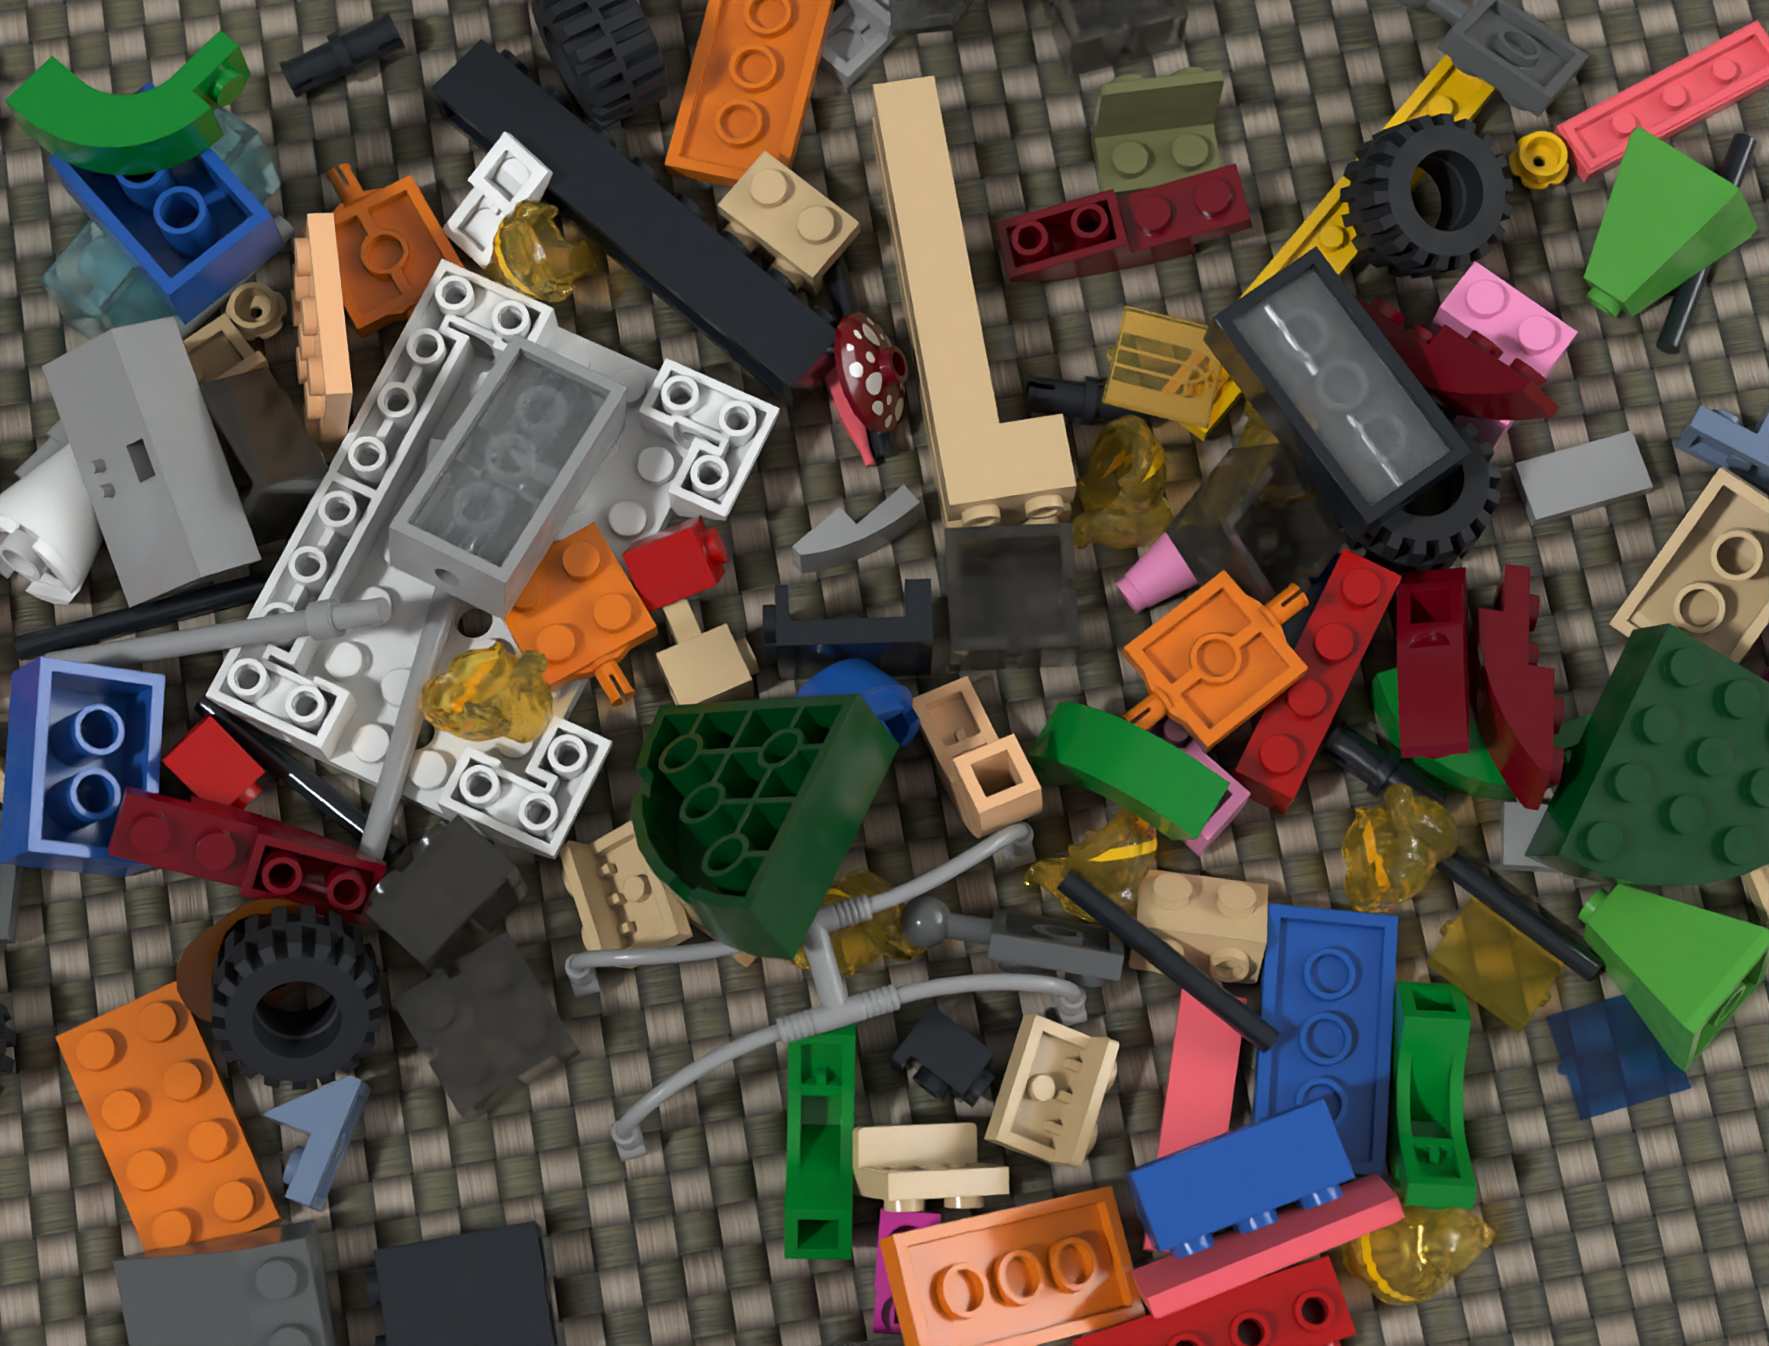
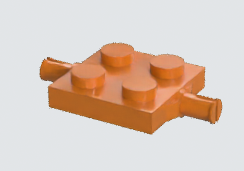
(385, 249)
(581, 614)
(1215, 660)

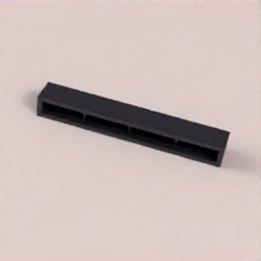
(644, 226)

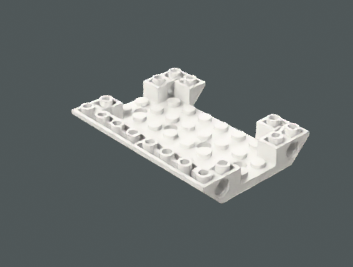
(339, 698)

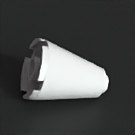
(49, 529)

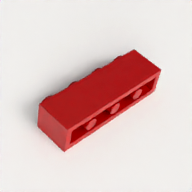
(1332, 651)

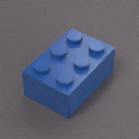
(182, 227)
(69, 755)
(1240, 1178)

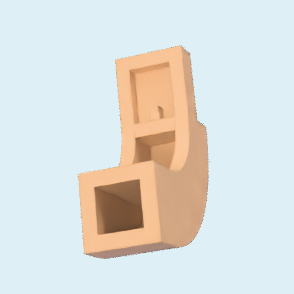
(980, 772)

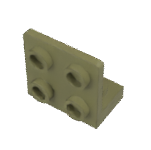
(1156, 129)

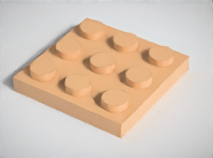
(322, 336)

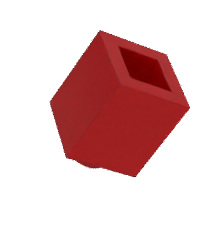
(676, 562)
(214, 765)

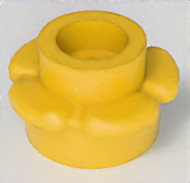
(1545, 147)

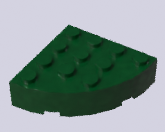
(1665, 771)
(757, 809)

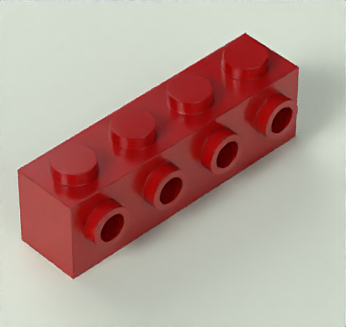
(1279, 1309)

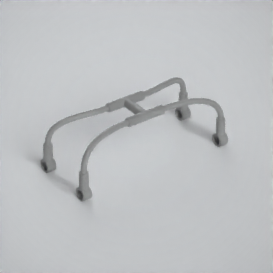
(835, 1007)

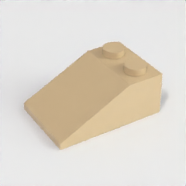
(1710, 571)

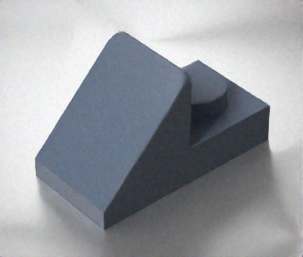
(1723, 441)
(330, 1120)

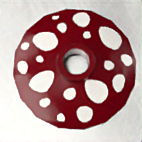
(870, 372)

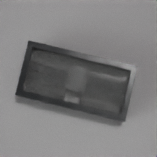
(1335, 393)

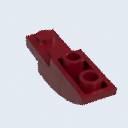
(1125, 231)
(1464, 371)
(1433, 663)
(1512, 694)
(245, 852)

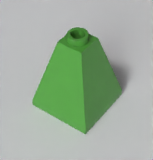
(1661, 226)
(1676, 964)

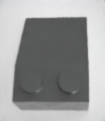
(230, 1291)

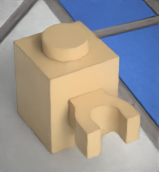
(707, 664)

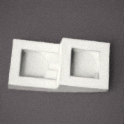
(499, 182)

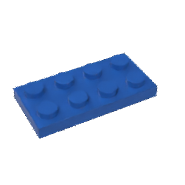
(1333, 1003)

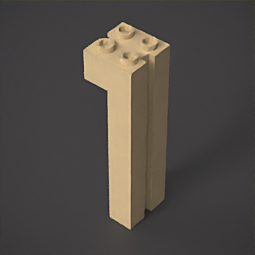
(979, 466)

